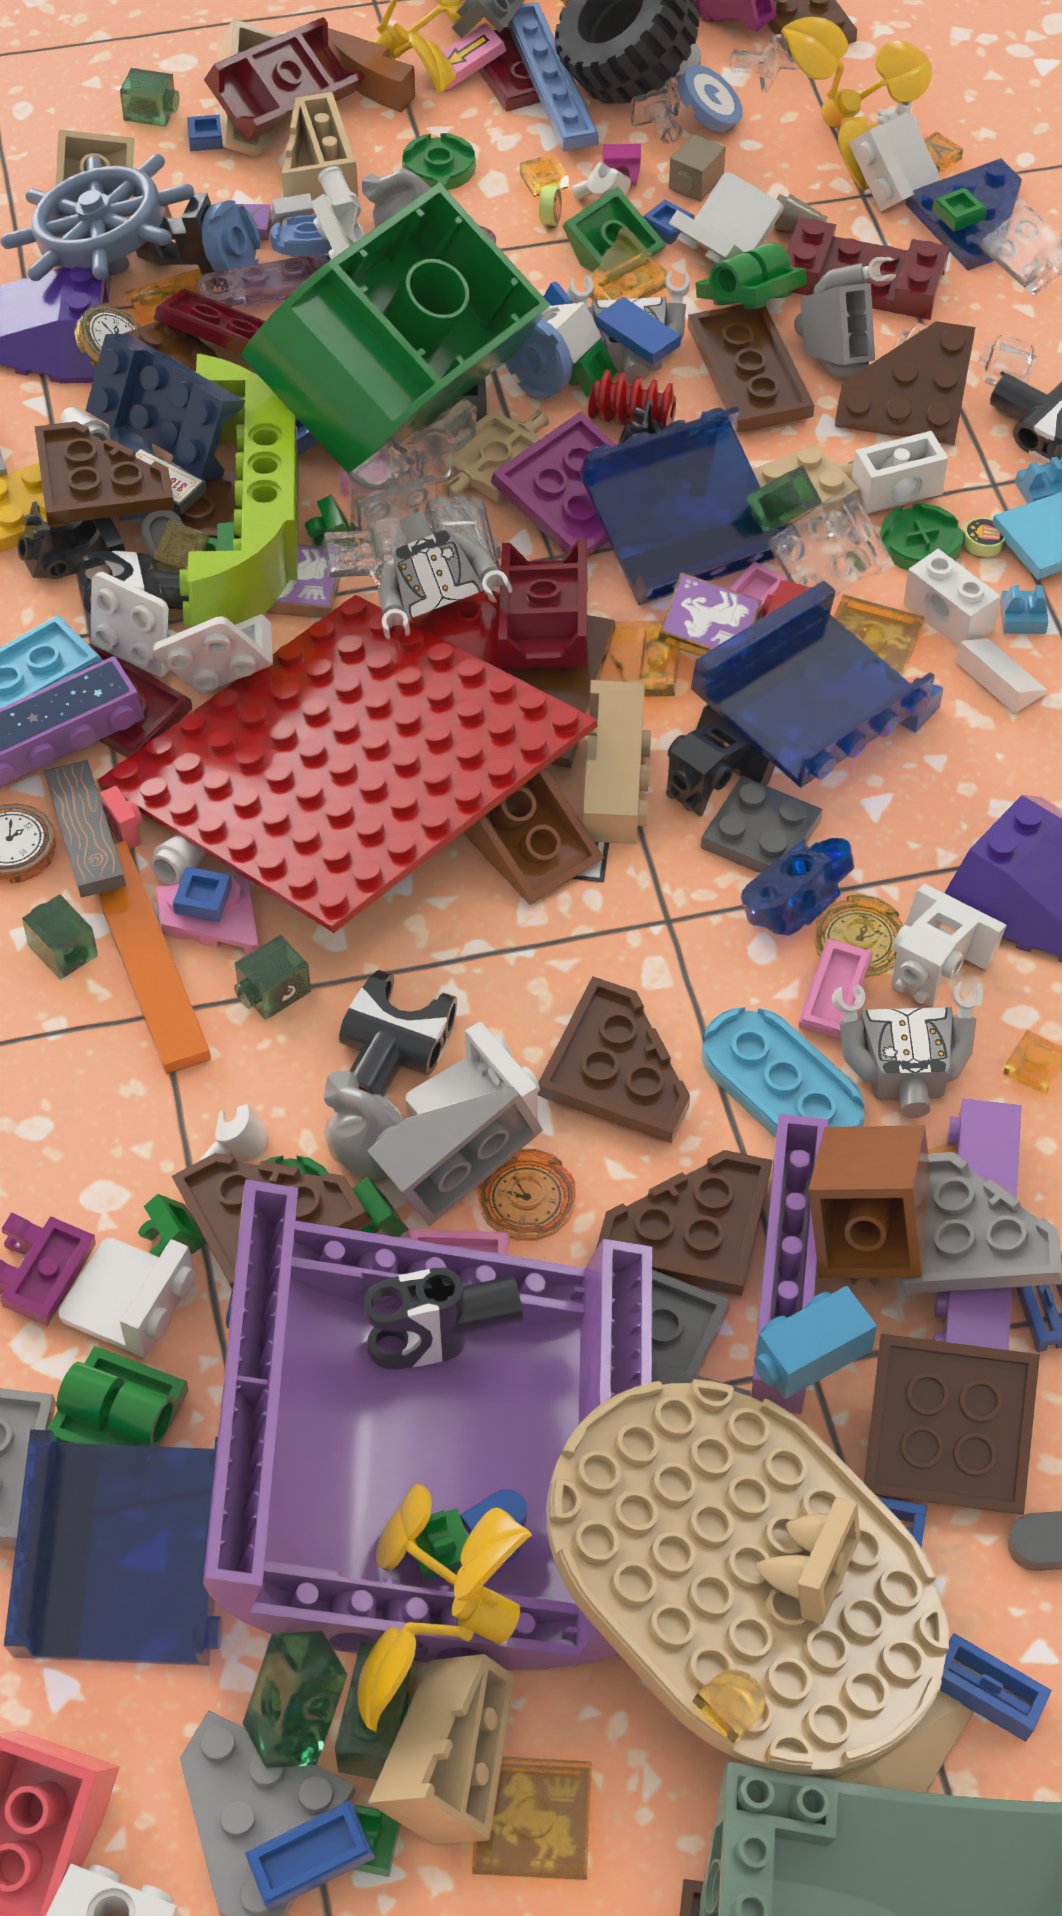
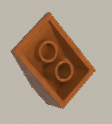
(535, 839)

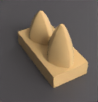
(818, 1576)

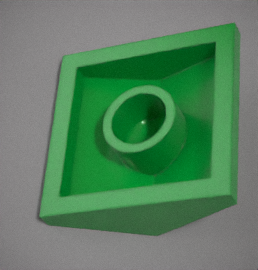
(598, 226)

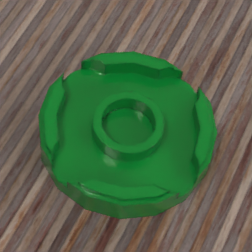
(441, 160)

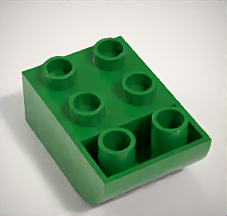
(395, 328)

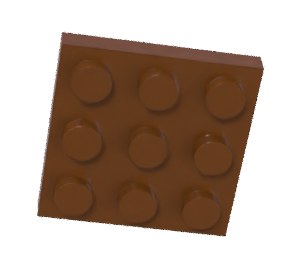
(951, 1424)

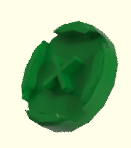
(919, 531)

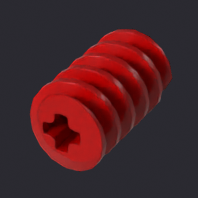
(621, 400)

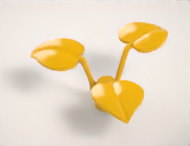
(817, 51)
(431, 55)
(474, 1605)

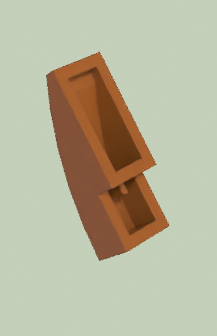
(385, 80)

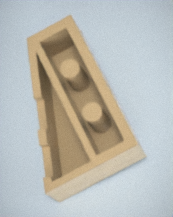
(315, 144)
(614, 763)
(449, 1752)

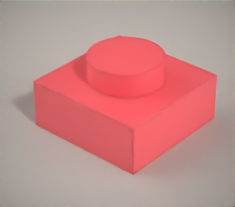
(122, 816)

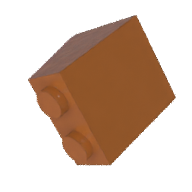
(870, 1201)

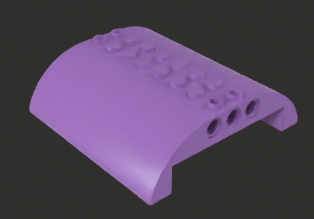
(330, 1442)

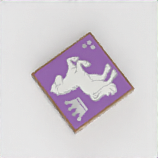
(313, 591)

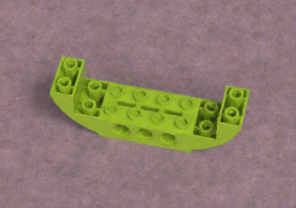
(266, 557)

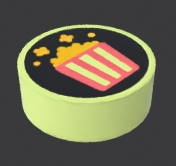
(550, 205)
(983, 538)

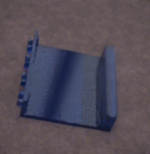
(678, 504)
(806, 687)
(113, 1554)

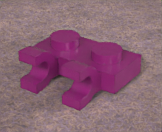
(48, 1269)

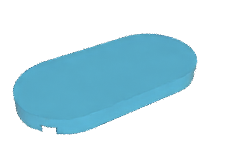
(777, 1071)

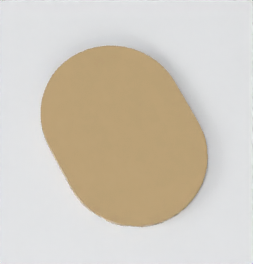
(659, 1544)

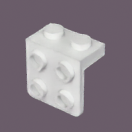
(894, 160)
(730, 221)
(128, 622)
(217, 651)
(482, 1072)
(128, 1294)

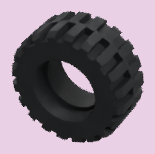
(625, 44)

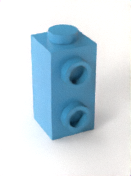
(814, 1341)

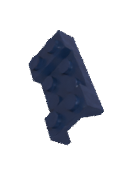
(162, 403)

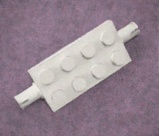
(337, 211)

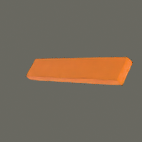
(152, 970)

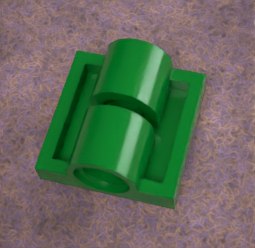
(752, 278)
(116, 1402)

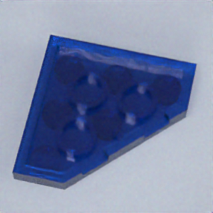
(993, 185)

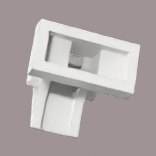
(932, 953)

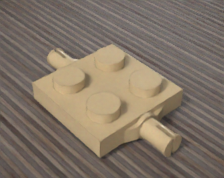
(492, 447)
(826, 475)

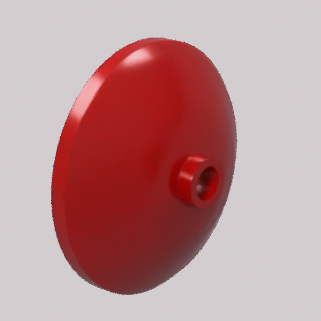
(467, 624)

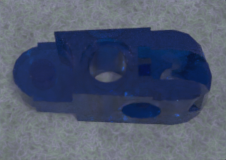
(798, 886)

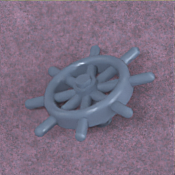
(98, 218)

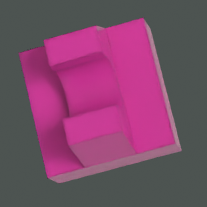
(624, 159)

